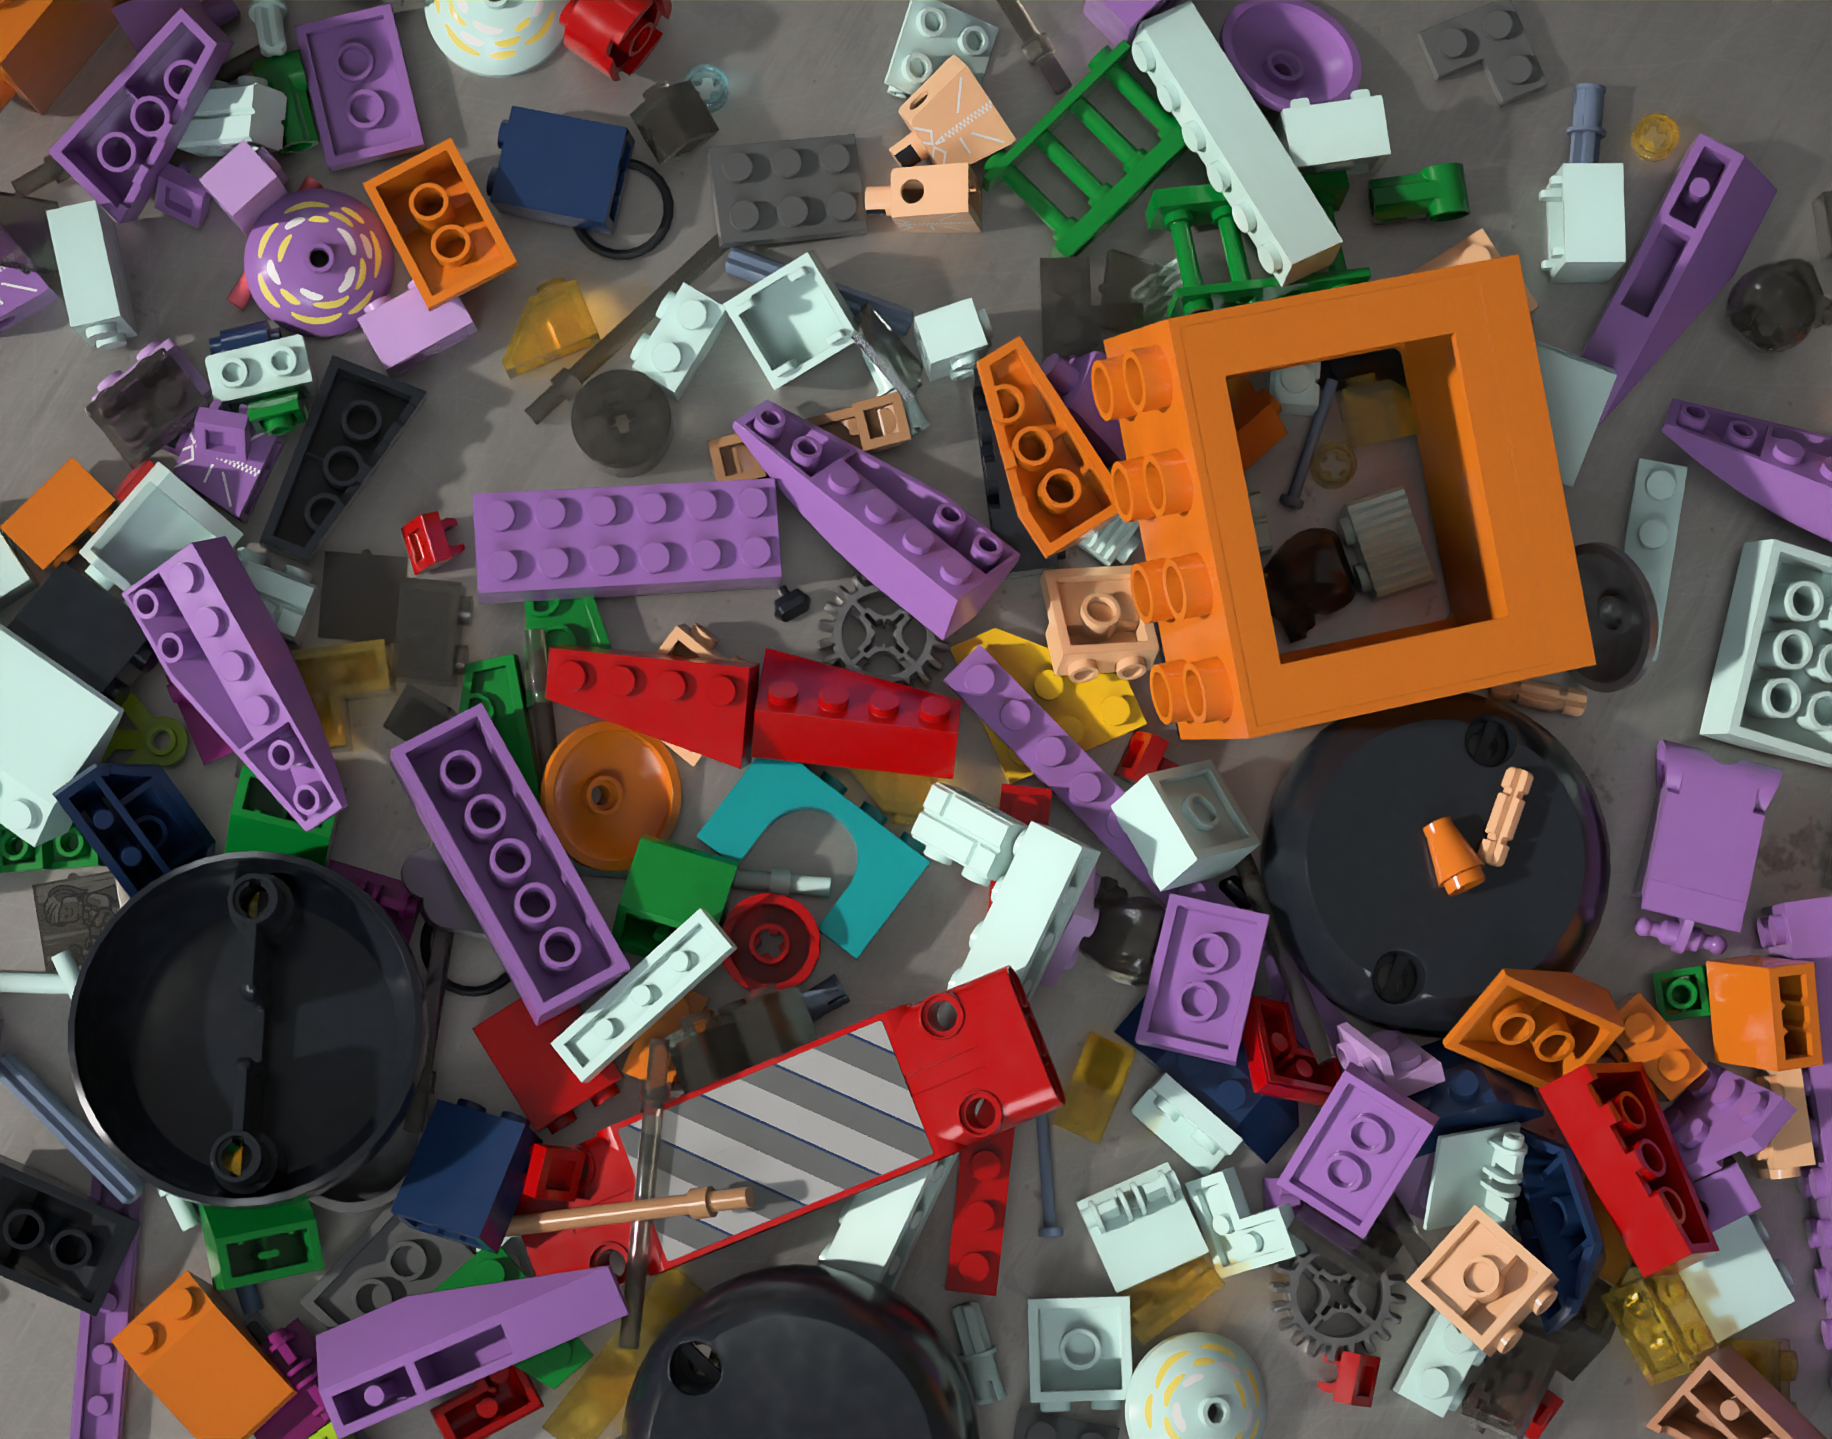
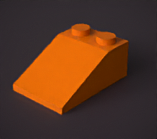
(440, 224)
(1537, 1025)
(203, 1362)

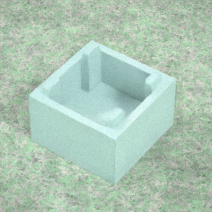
(1336, 134)
(1585, 223)
(793, 319)
(1185, 825)

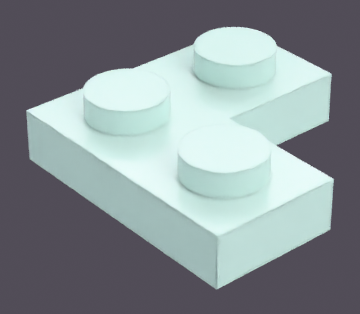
(1233, 1234)

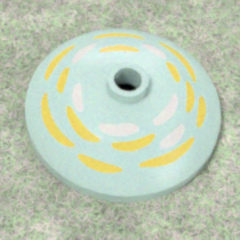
(496, 36)
(1182, 1380)

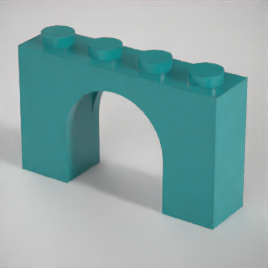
(885, 863)

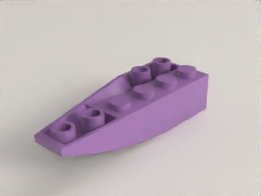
(1679, 260)
(1763, 460)
(881, 520)
(239, 674)
(452, 1339)

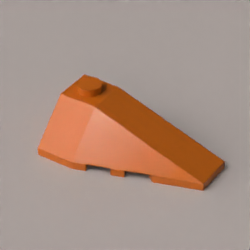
(1050, 465)

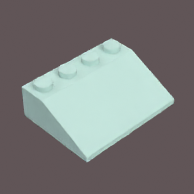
(1776, 656)
(48, 736)

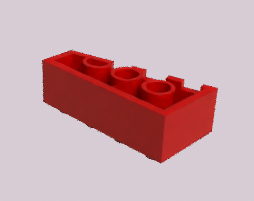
(673, 698)
(851, 720)
(1632, 1164)

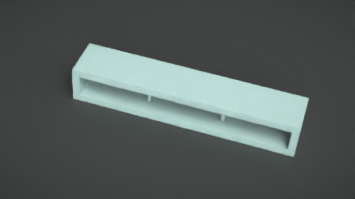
(1235, 144)

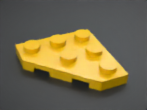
(1086, 711)

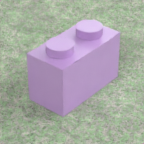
(245, 184)
(408, 333)

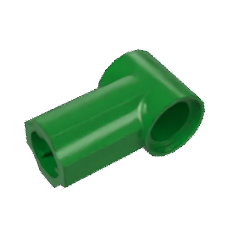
(288, 75)
(1434, 193)

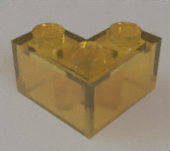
(343, 675)

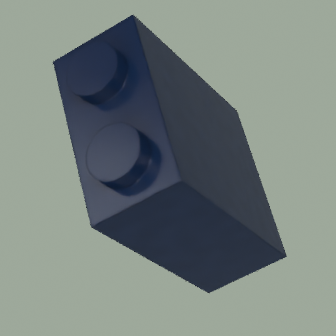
(560, 169)
(466, 1174)

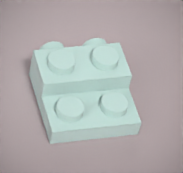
(1079, 1351)

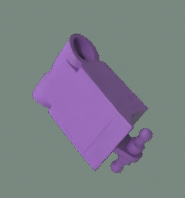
(1701, 845)

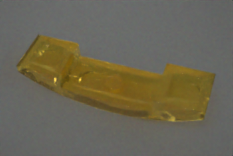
(608, 1380)

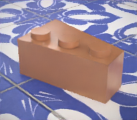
(1730, 1401)

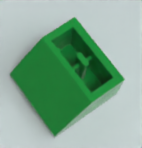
(263, 824)
(666, 889)
(260, 1244)

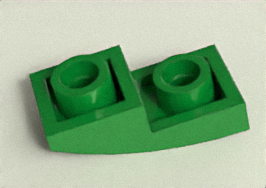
(279, 413)
(60, 853)
(1682, 993)

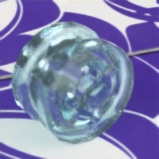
(717, 98)

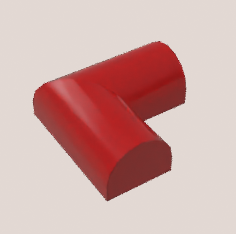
(1277, 1062)
(488, 1405)

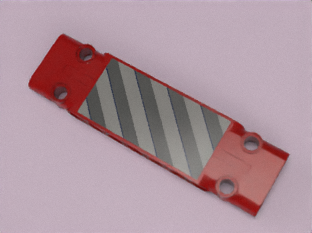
(817, 1124)

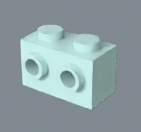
(952, 339)
(680, 340)
(1438, 1366)

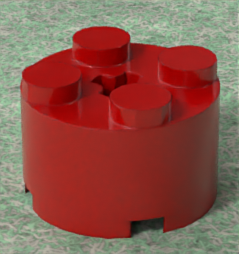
(613, 32)
(778, 916)

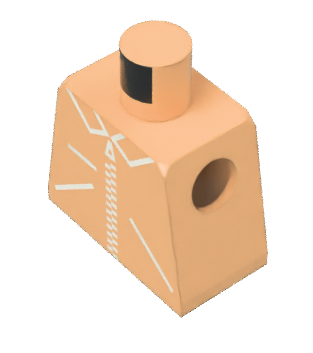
(950, 120)
(948, 202)

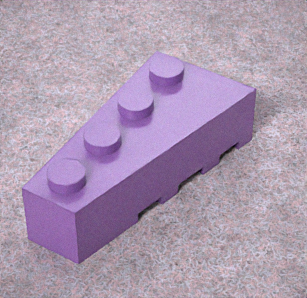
(143, 114)

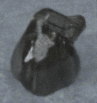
(1778, 305)
(1308, 579)
(1124, 935)

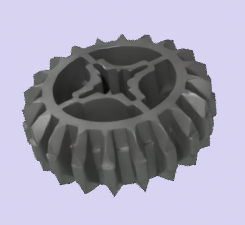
(854, 604)
(1321, 1311)

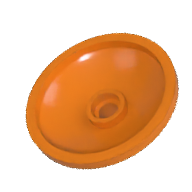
(636, 787)

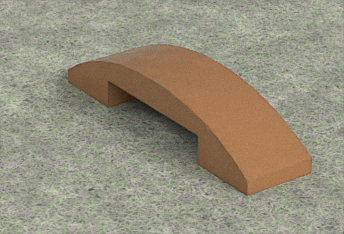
(868, 425)

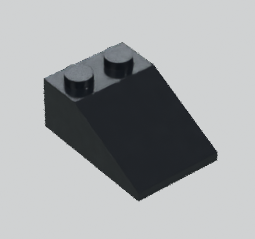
(59, 1237)

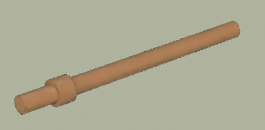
(698, 1203)

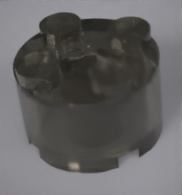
(618, 394)

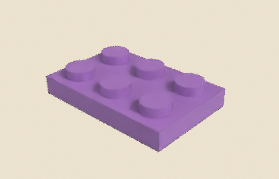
(360, 87)
(1202, 979)
(1357, 1150)

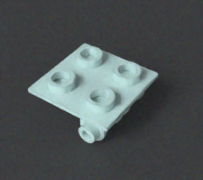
(930, 37)
(1478, 1170)
(1142, 1227)

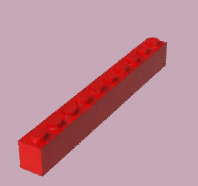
(986, 1164)

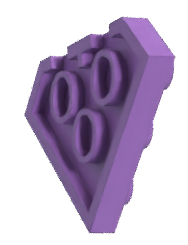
(1723, 1116)

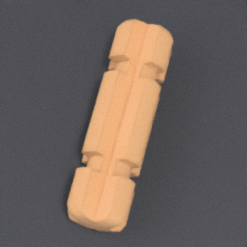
(1541, 696)
(1505, 816)

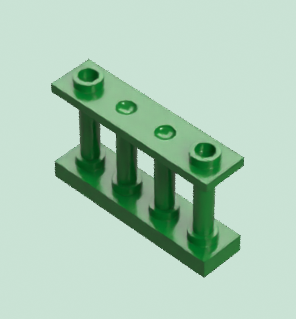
(1106, 201)
(1189, 206)

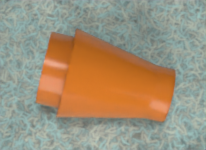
(1453, 858)

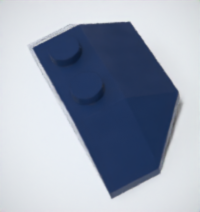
(135, 821)
(1225, 1090)
(1473, 1097)
(1558, 1225)

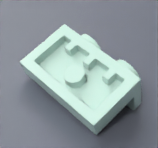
(261, 372)
(1185, 1124)

